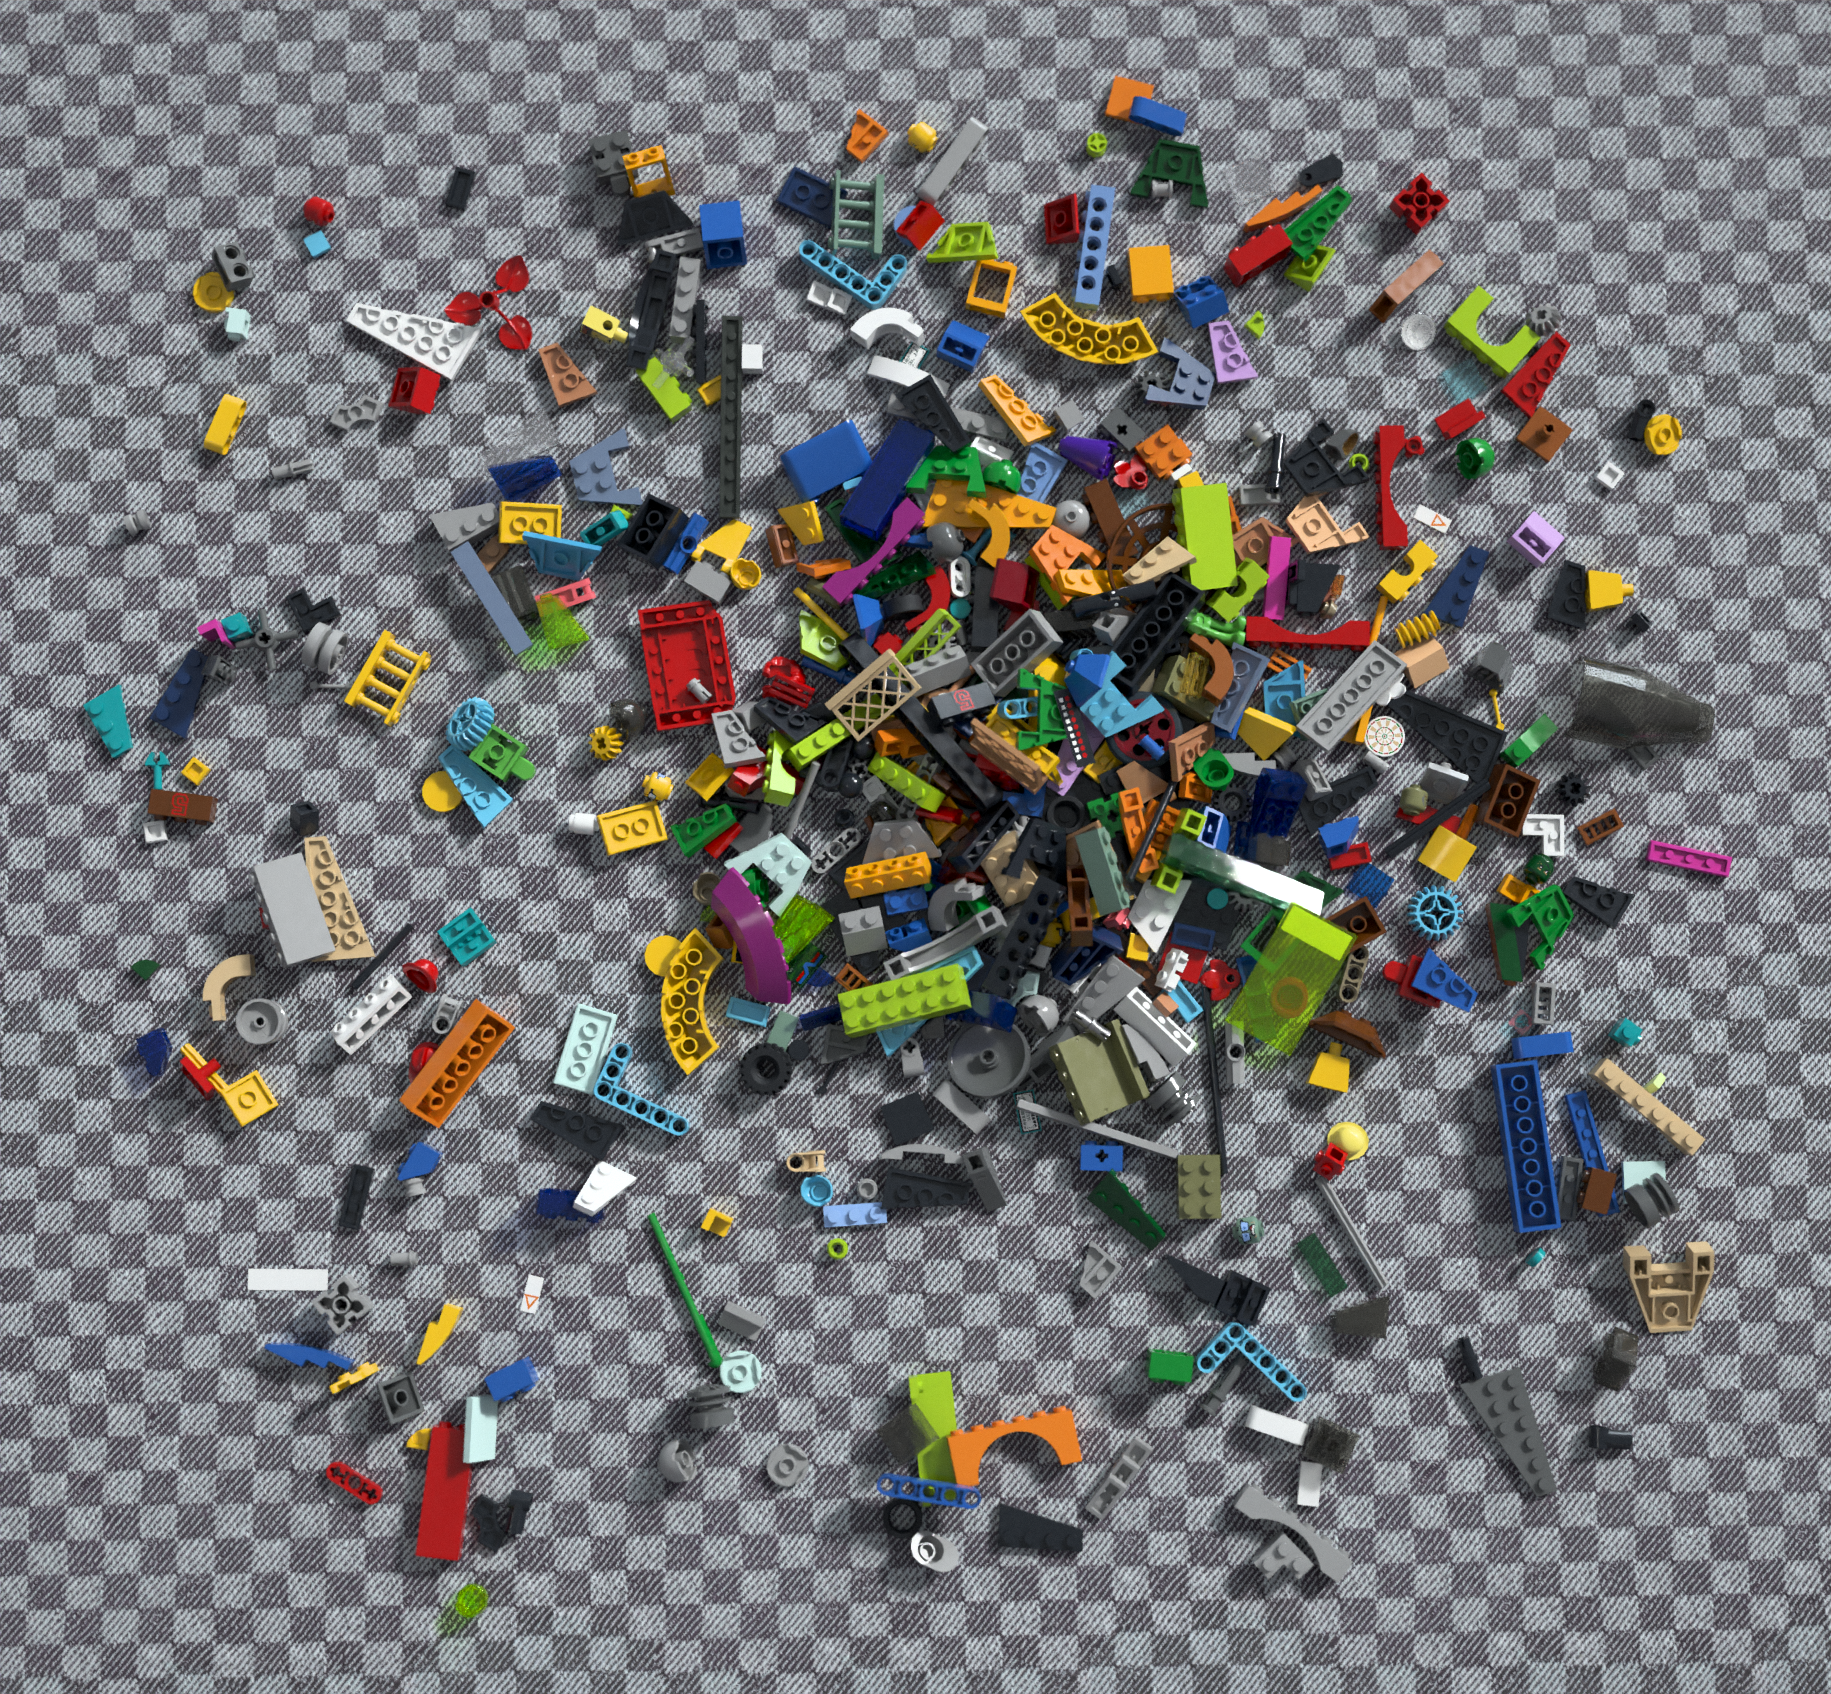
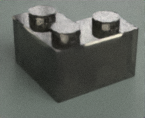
(1617, 1359)

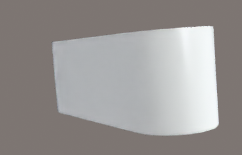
(1276, 1425)

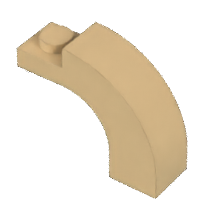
(221, 978)

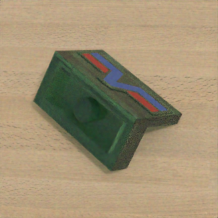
(805, 964)

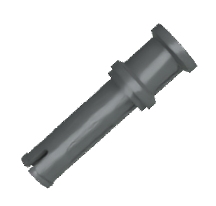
(1219, 1393)

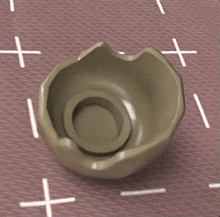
(704, 887)

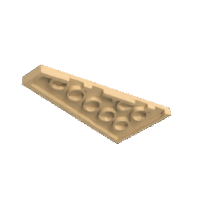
(336, 903)

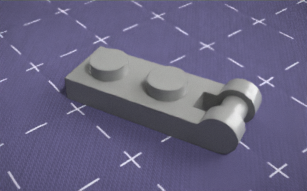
(678, 243)

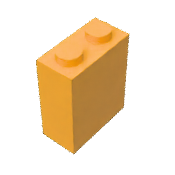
(1150, 273)

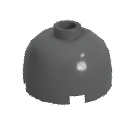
(947, 541)

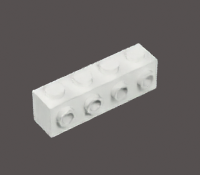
(370, 1014)
(1154, 1026)

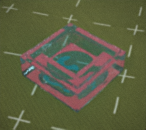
(1521, 1022)

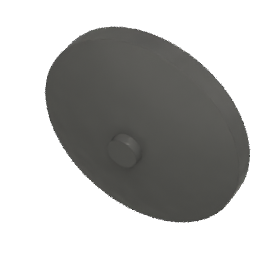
(988, 1060)

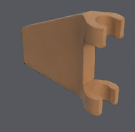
(1149, 784)

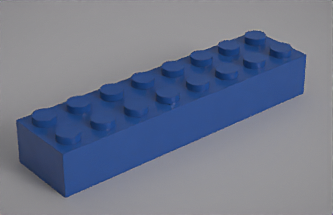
(1525, 1146)

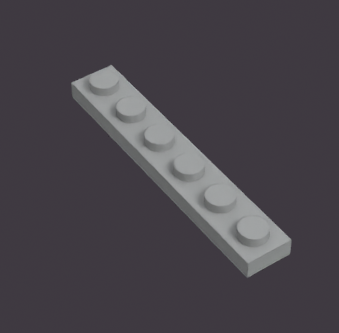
(972, 422)

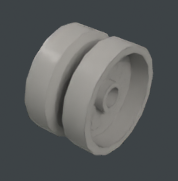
(324, 648)
(274, 1023)

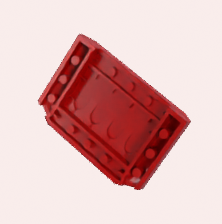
(684, 645)

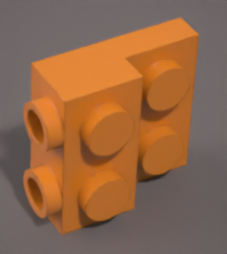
(1164, 453)

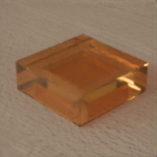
(1337, 586)

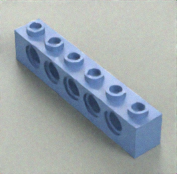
(1103, 197)

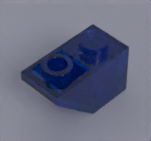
(156, 1051)

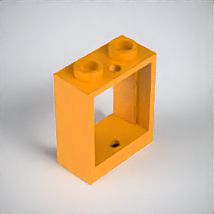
(645, 158)
(986, 306)

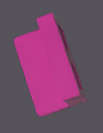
(213, 630)

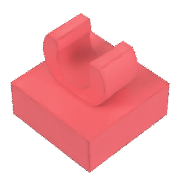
(1118, 919)

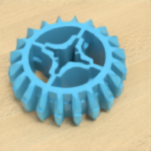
(470, 724)
(1453, 913)

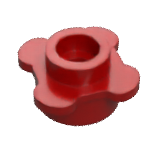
(1416, 441)

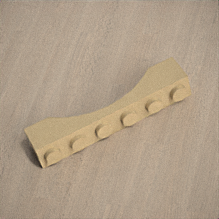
(1633, 1094)

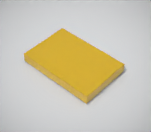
(530, 517)
(631, 828)

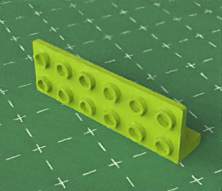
(935, 1399)

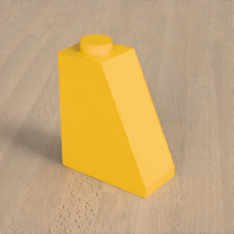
(1263, 732)

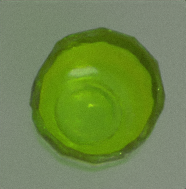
(471, 1600)

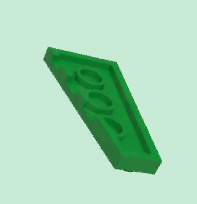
(1316, 222)

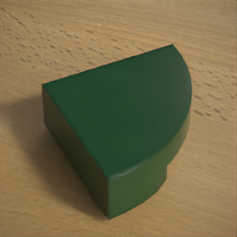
(145, 968)

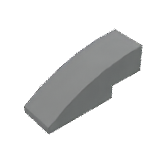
(1246, 765)
(1145, 1055)

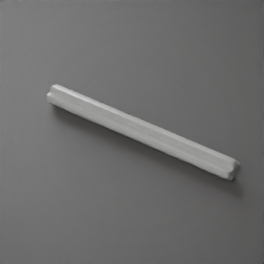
(1351, 1232)

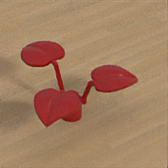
(465, 306)

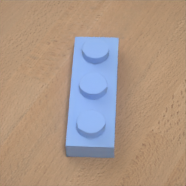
(854, 1214)

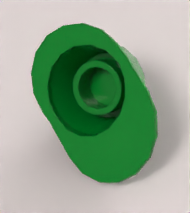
(1214, 770)

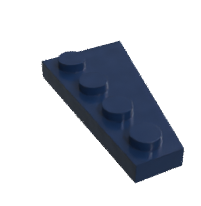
(1457, 591)

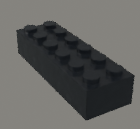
(1155, 631)

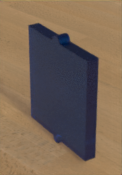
(1371, 883)

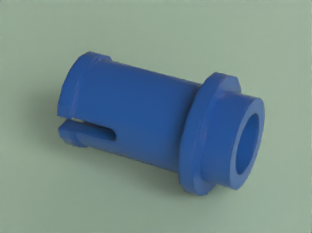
(1152, 748)

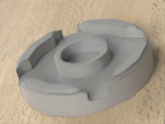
(787, 1465)

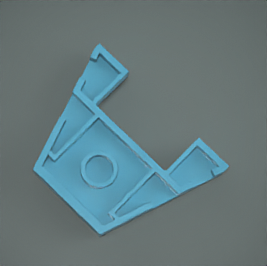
(1111, 710)

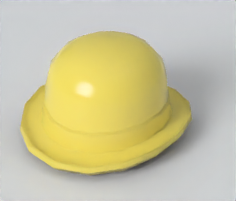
(1349, 1138)

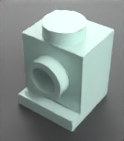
(237, 323)

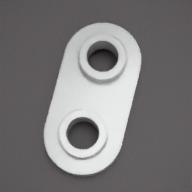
(960, 577)

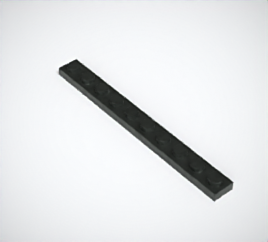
(730, 417)

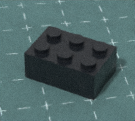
(653, 531)

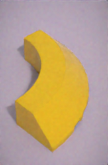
(1088, 339)
(684, 1001)

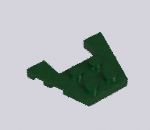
(1177, 163)

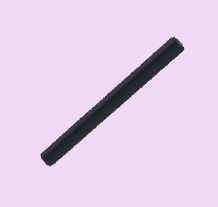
(1437, 818)

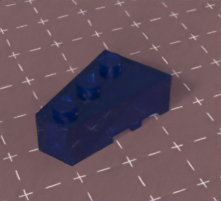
(987, 1011)
(560, 1202)

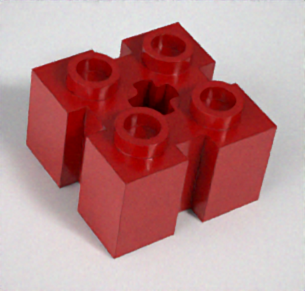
(1418, 192)

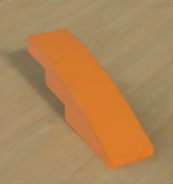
(1277, 212)

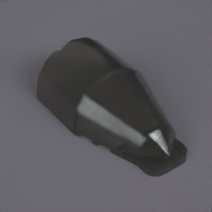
(1635, 708)

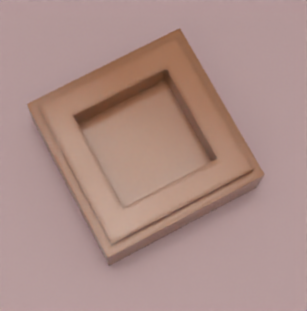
(1165, 1004)

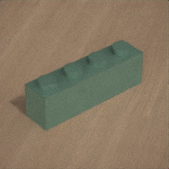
(1102, 871)

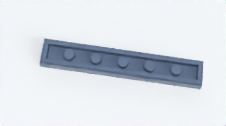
(492, 598)

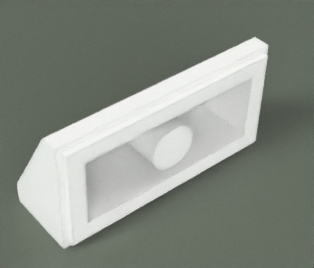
(990, 451)

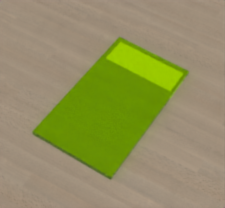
(1291, 978)

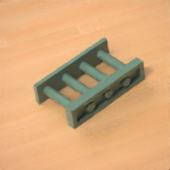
(875, 207)

